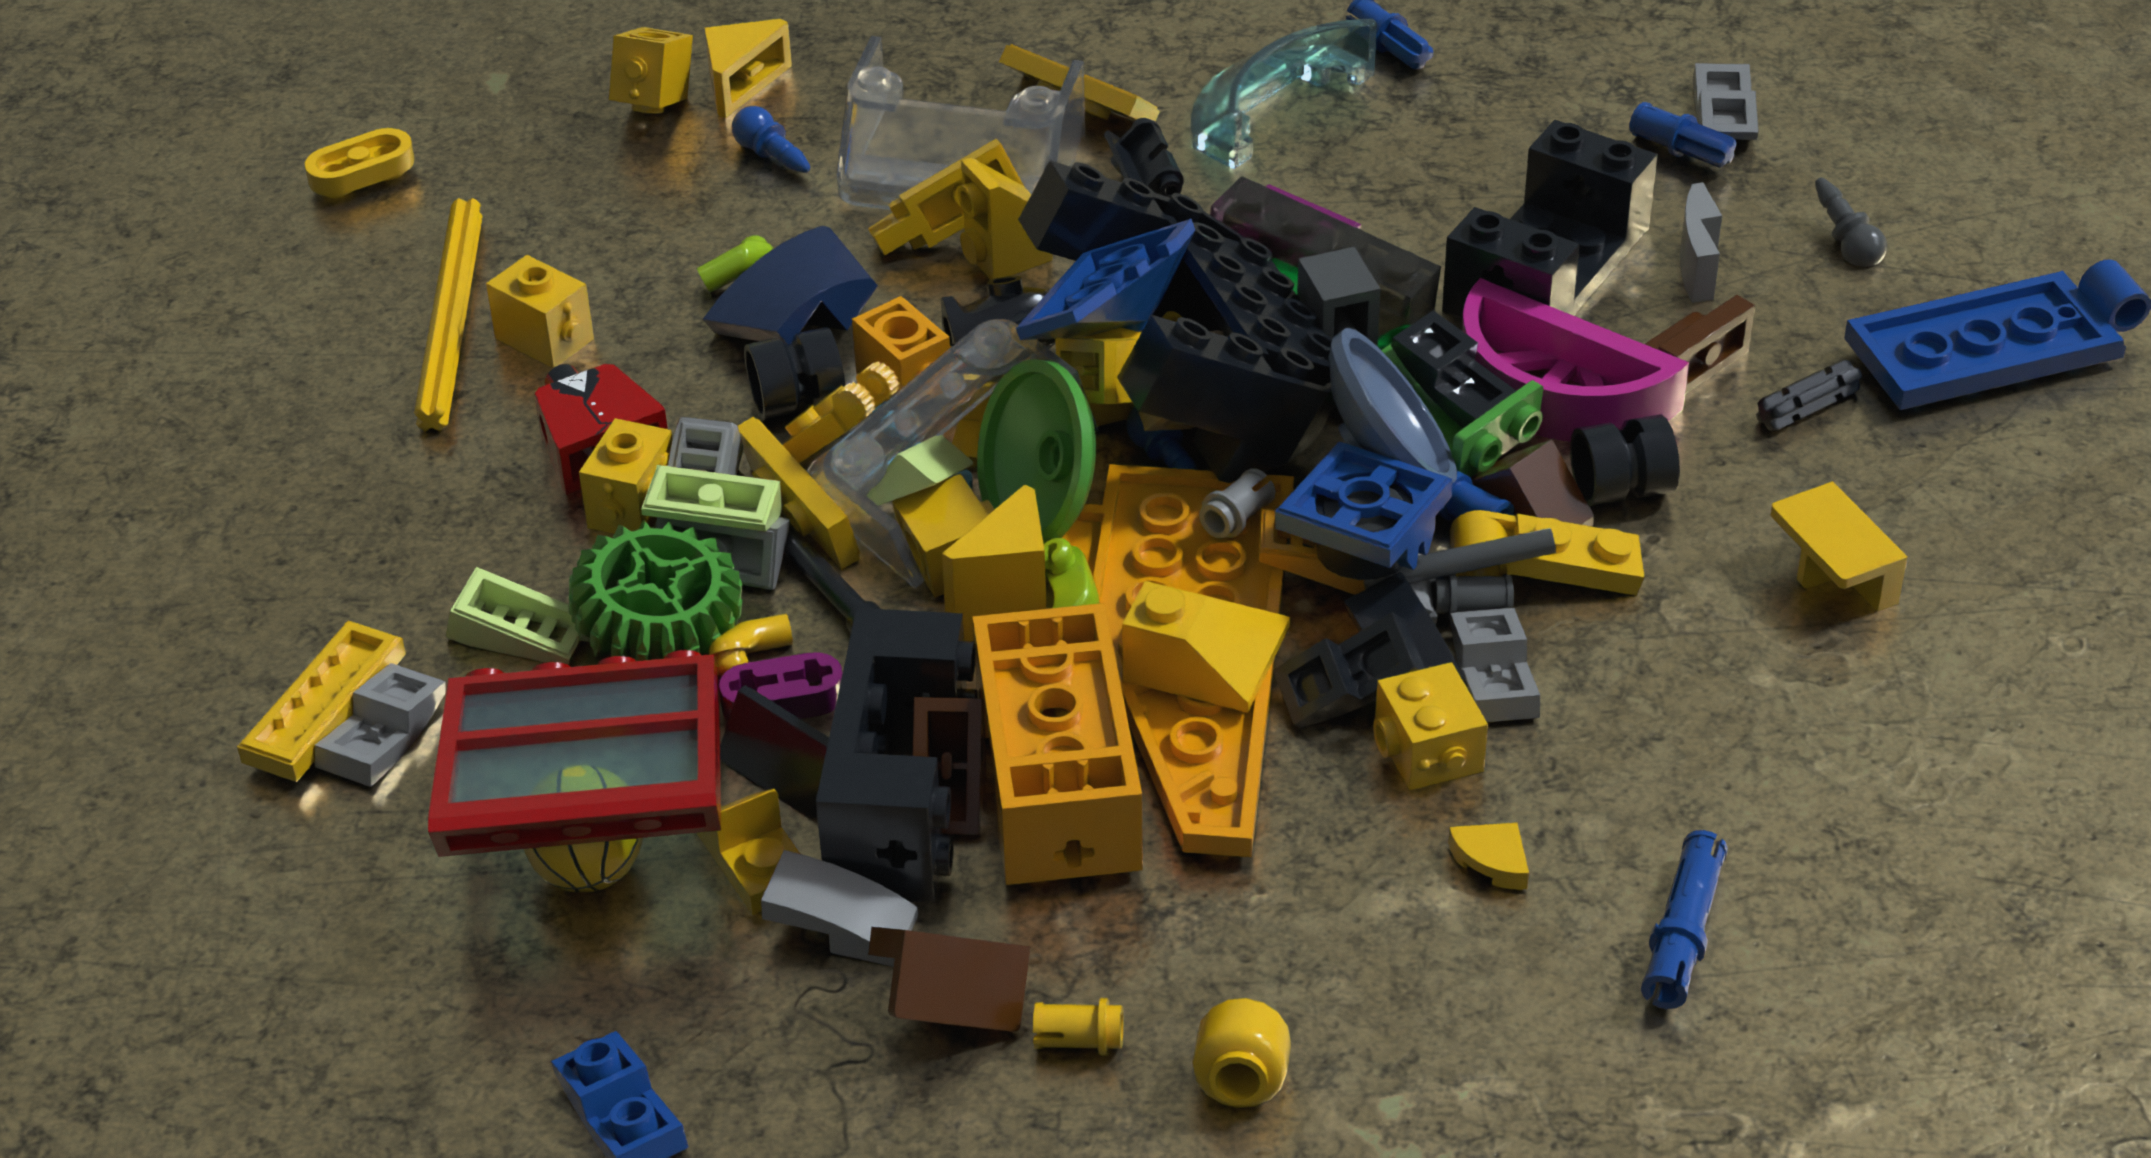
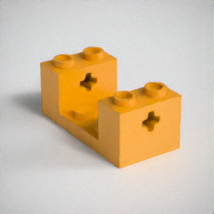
(1058, 744)

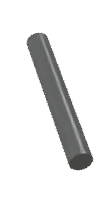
(1477, 556)

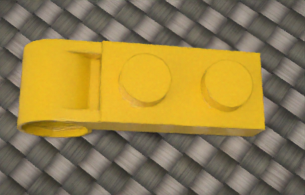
(1583, 553)

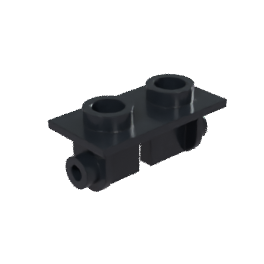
(1144, 157)

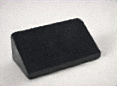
(774, 750)

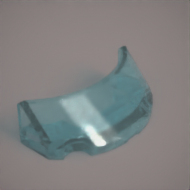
(1311, 54)

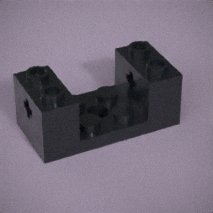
(1578, 221)
(878, 808)

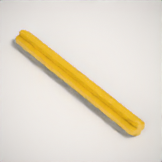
(448, 315)

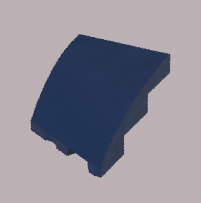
(794, 284)

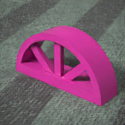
(1615, 372)

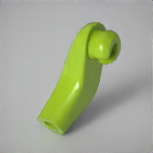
(1069, 574)

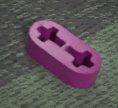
(787, 683)

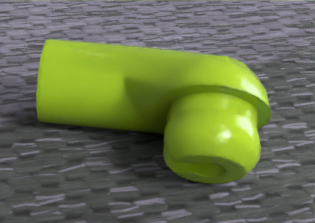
(733, 263)

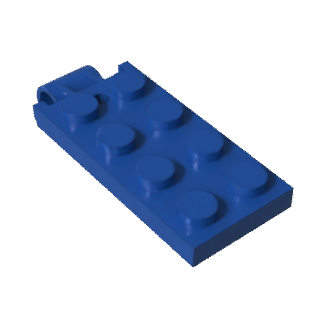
(1999, 334)

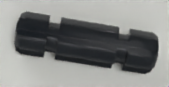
(1808, 395)

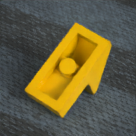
(749, 844)

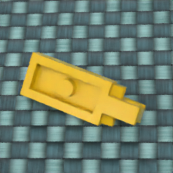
(932, 207)

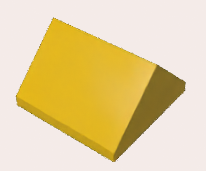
(997, 563)

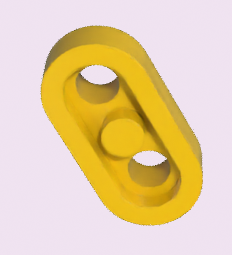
(359, 162)

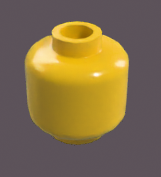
(1241, 1053)

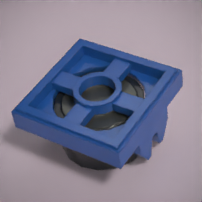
(1363, 513)

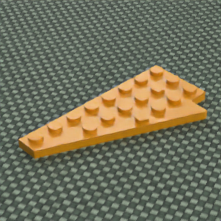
(1196, 752)

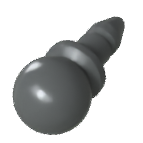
(1860, 242)

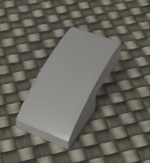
(1726, 99)
(1700, 244)
(1494, 663)
(384, 724)
(834, 902)

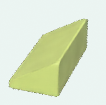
(919, 469)
(713, 498)

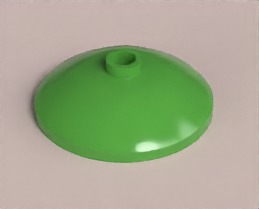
(1039, 437)

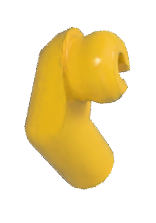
(750, 637)

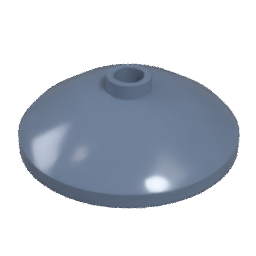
(1383, 408)

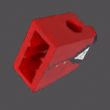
(579, 409)

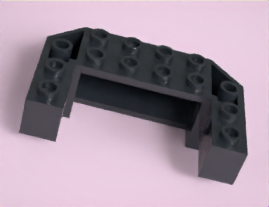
(1249, 393)

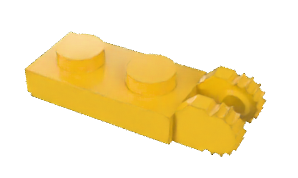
(840, 411)

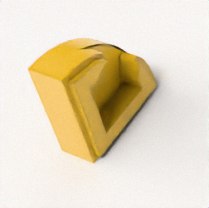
(1493, 851)

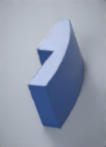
(617, 1101)

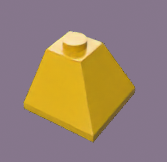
(1199, 645)

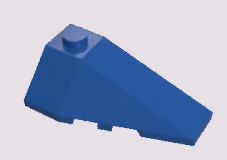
(1110, 286)

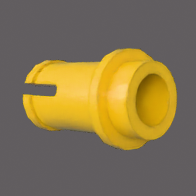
(1079, 1026)

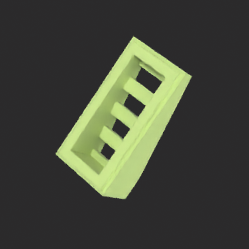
(502, 597)

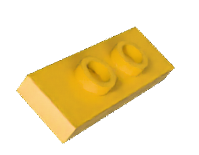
(1098, 95)
(802, 498)
(318, 700)

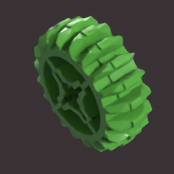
(653, 593)

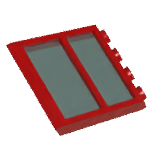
(577, 754)

